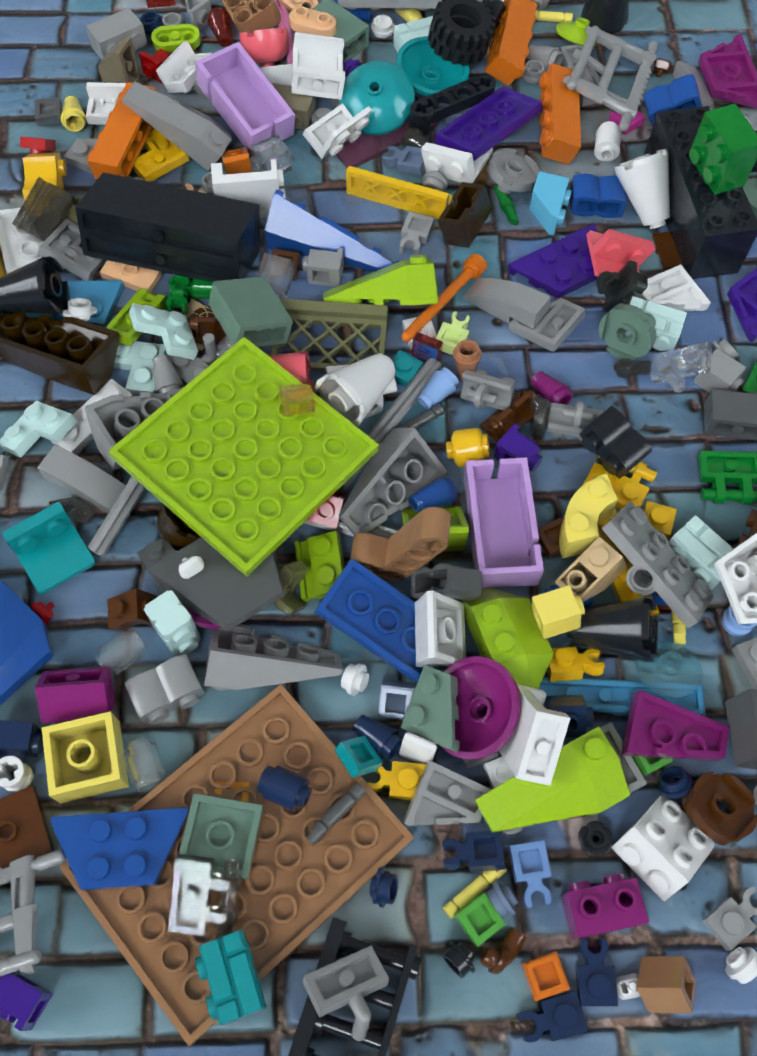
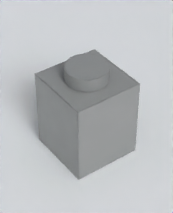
(724, 373)

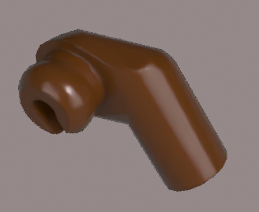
(499, 959)

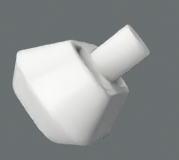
(190, 566)
(626, 986)

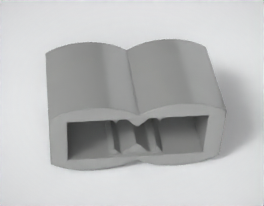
(164, 689)

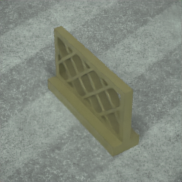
(335, 314)

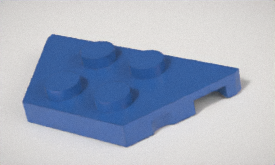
(119, 846)

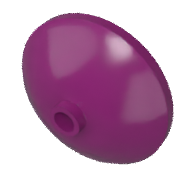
(484, 685)

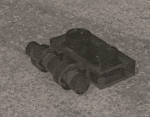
(192, 895)

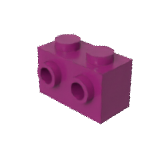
(74, 694)
(603, 907)

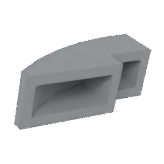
(508, 300)
(81, 478)

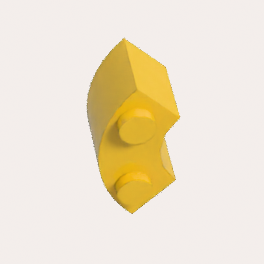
(46, 166)

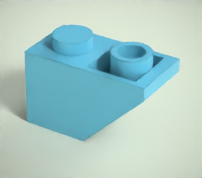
(548, 198)

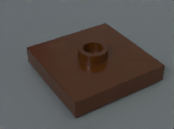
(23, 827)

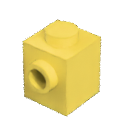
(557, 611)

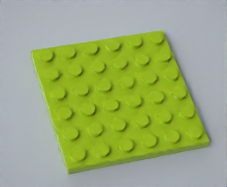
(235, 461)

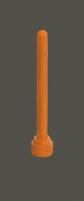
(472, 268)

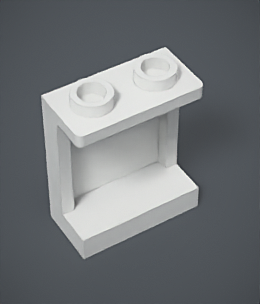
(317, 66)
(249, 187)
(537, 738)

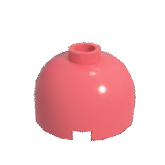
(266, 45)

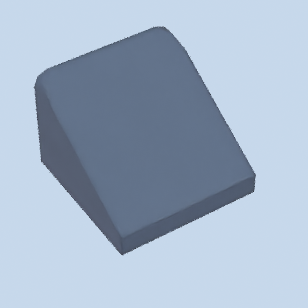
(395, 699)

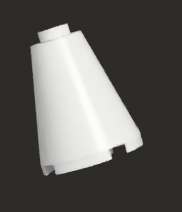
(647, 186)
(357, 386)

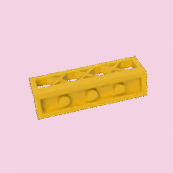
(396, 192)

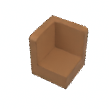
(666, 984)

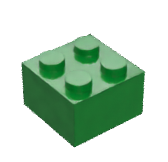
(724, 149)

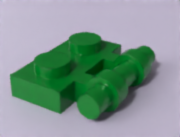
(728, 467)

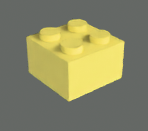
(84, 757)

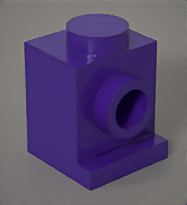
(518, 446)
(22, 1000)

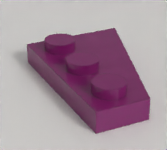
(671, 731)

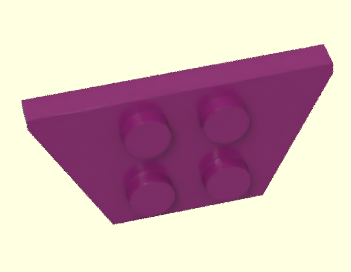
(730, 73)

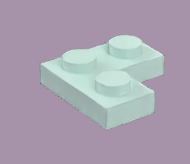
(170, 325)
(139, 362)
(36, 421)

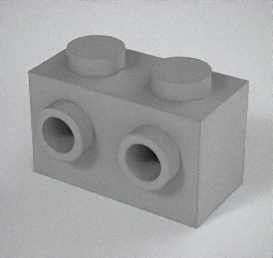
(112, 29)

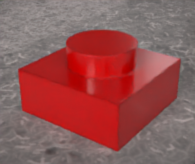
(37, 145)

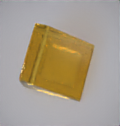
(297, 399)

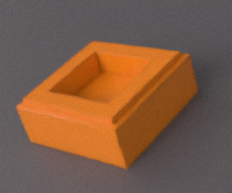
(545, 976)

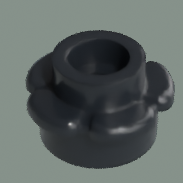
(587, 844)
(459, 959)

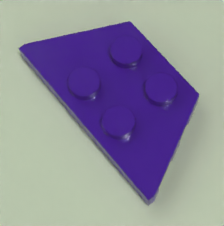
(560, 265)
(744, 301)

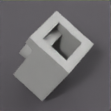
(324, 267)

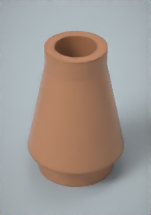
(466, 356)

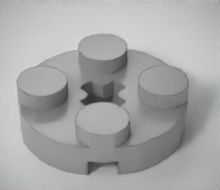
(512, 171)

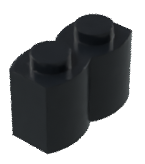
(615, 442)

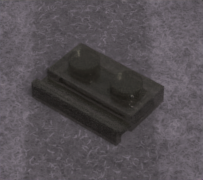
(43, 210)

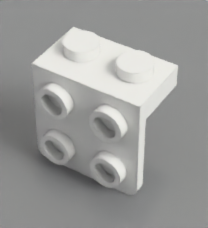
(335, 129)
(453, 163)
(664, 847)

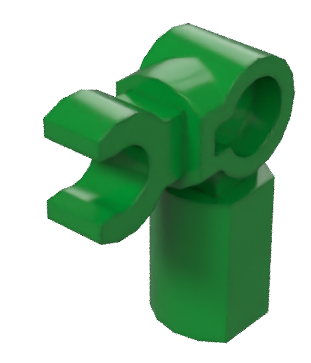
(182, 289)

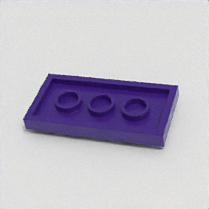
(489, 122)

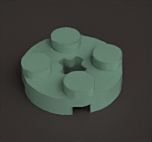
(637, 322)

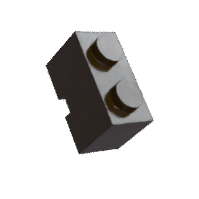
(466, 214)

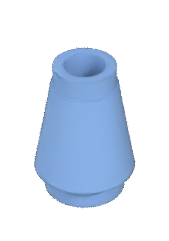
(438, 388)

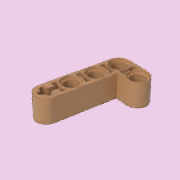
(253, 14)
(407, 548)

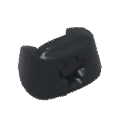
(496, 7)

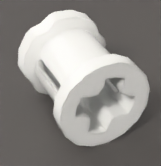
(23, 774)

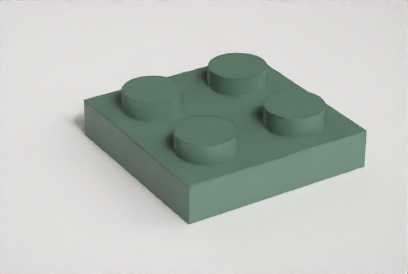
(222, 831)

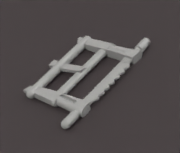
(599, 93)
(24, 911)

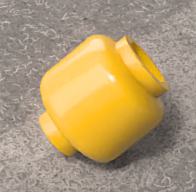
(468, 446)

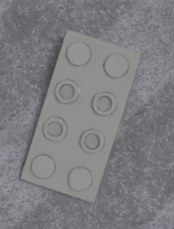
(657, 565)

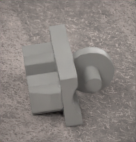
(487, 390)
(570, 419)

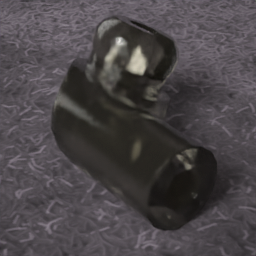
(625, 367)
(76, 508)

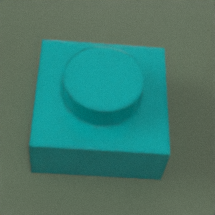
(405, 367)
(358, 756)

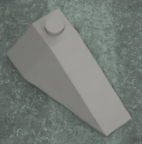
(185, 127)
(118, 415)
(390, 477)
(247, 660)

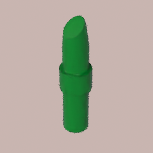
(506, 206)

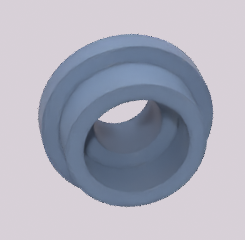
(503, 899)

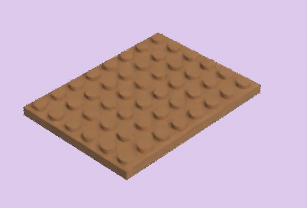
(290, 880)

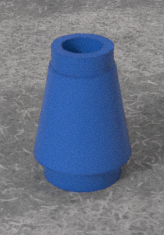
(436, 494)

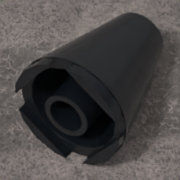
(607, 14)
(35, 288)
(620, 629)

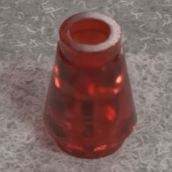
(220, 24)

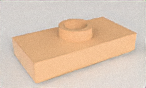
(131, 276)

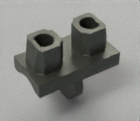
(621, 285)

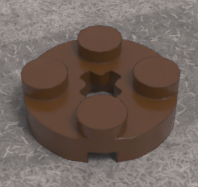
(706, 815)

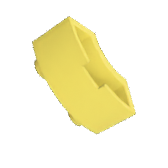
(586, 509)

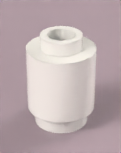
(607, 141)

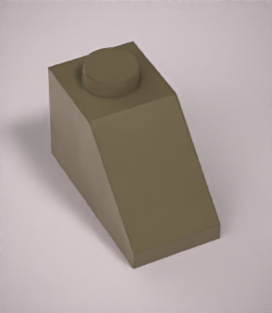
(120, 64)
(301, 105)

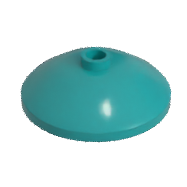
(426, 69)
(389, 104)

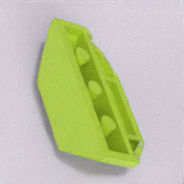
(509, 634)

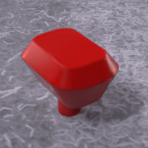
(43, 611)

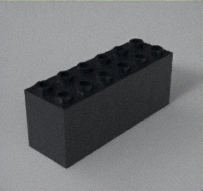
(168, 229)
(707, 229)

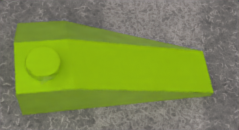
(405, 281)
(584, 783)

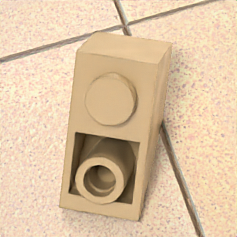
(593, 570)

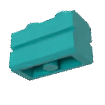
(231, 978)

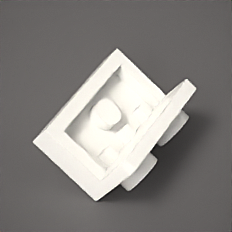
(179, 69)
(101, 101)

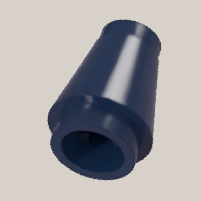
(382, 737)

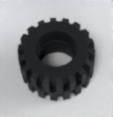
(461, 31)

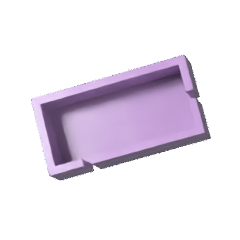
(244, 96)
(502, 523)

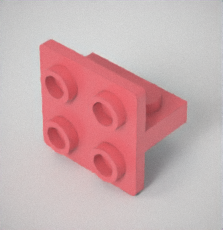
(615, 249)

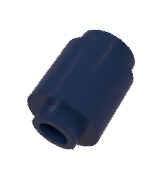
(284, 787)

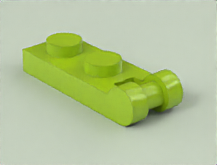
(122, 321)

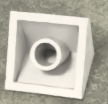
(439, 630)

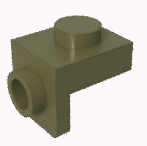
(291, 576)

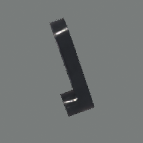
(426, 111)

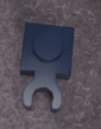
(481, 851)
(595, 981)
(559, 1016)

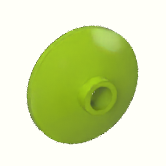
(574, 30)

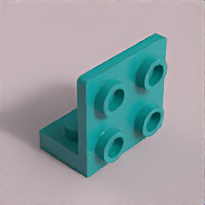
(49, 548)

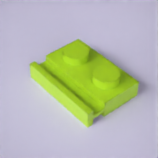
(325, 562)

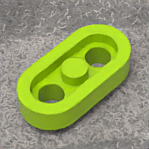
(171, 36)

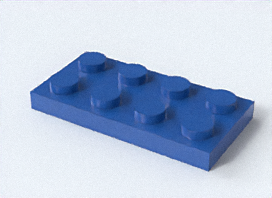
(373, 617)

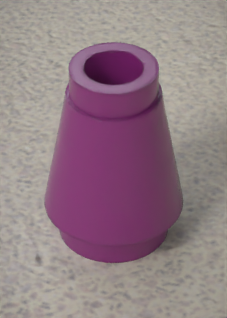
(551, 388)

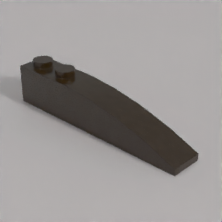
(60, 350)

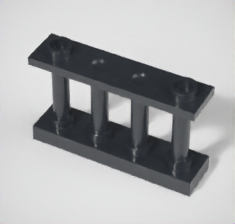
(339, 942)

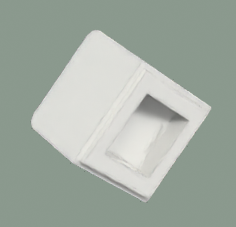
(417, 749)

